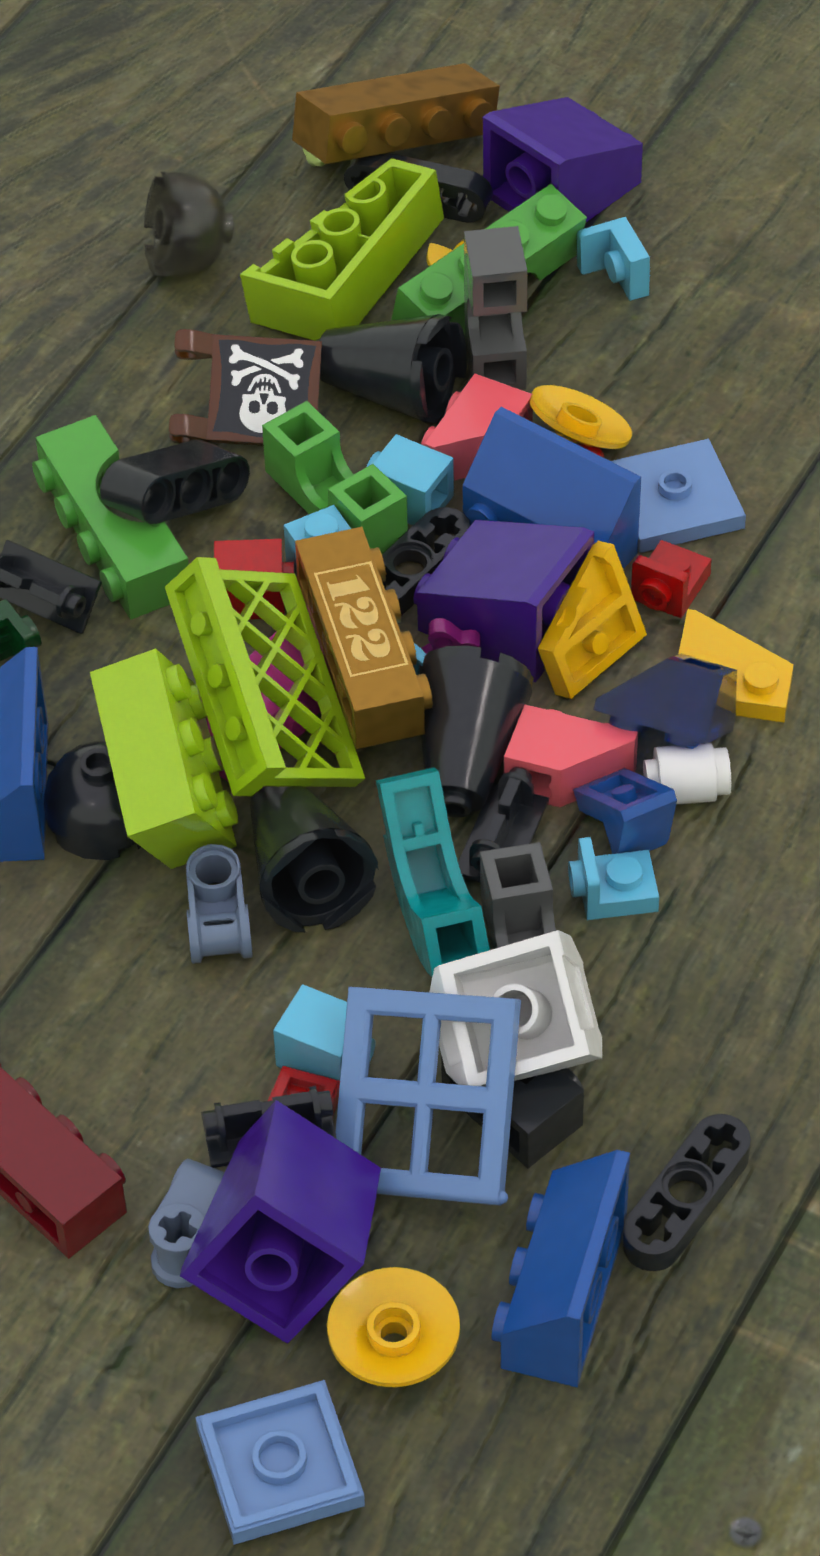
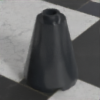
(398, 363)
(470, 721)
(308, 860)

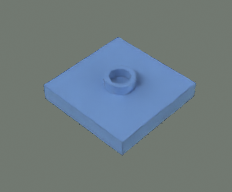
(683, 495)
(279, 1462)

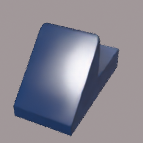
(632, 808)

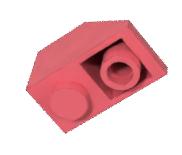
(469, 417)
(567, 751)

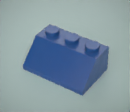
(547, 480)
(22, 758)
(564, 1269)

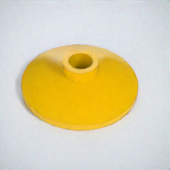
(580, 417)
(386, 1304)

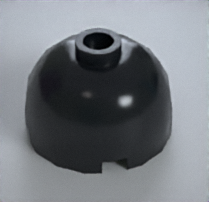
(85, 804)

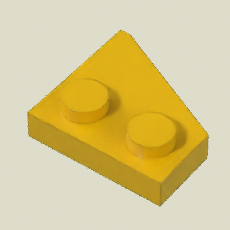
(592, 624)
(761, 675)

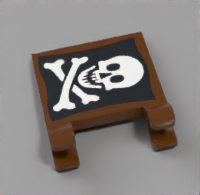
(248, 385)

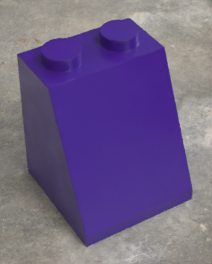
(561, 147)
(504, 585)
(284, 1223)

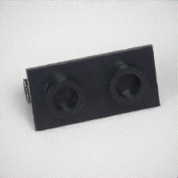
(47, 587)
(505, 819)
(230, 1122)

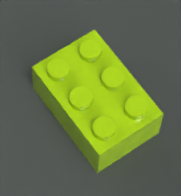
(163, 758)

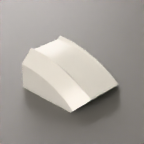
(555, 1012)

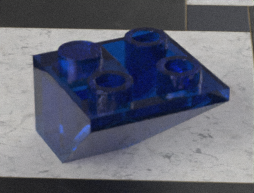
(678, 696)

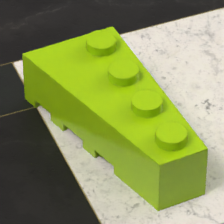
(347, 255)

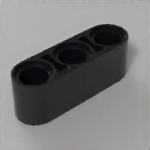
(174, 481)

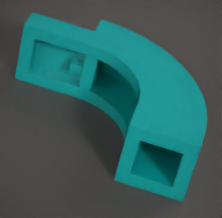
(425, 870)

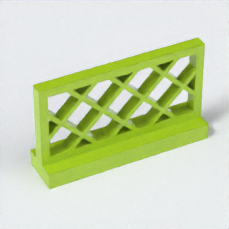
(233, 684)

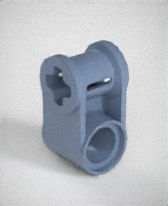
(216, 912)
(179, 1219)

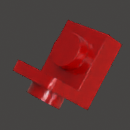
(669, 578)

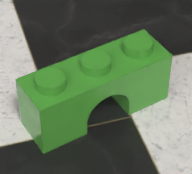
(308, 463)

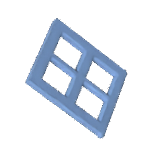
(426, 1094)

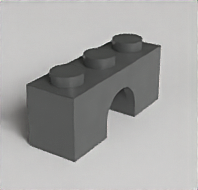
(493, 305)
(516, 893)

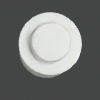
(693, 773)

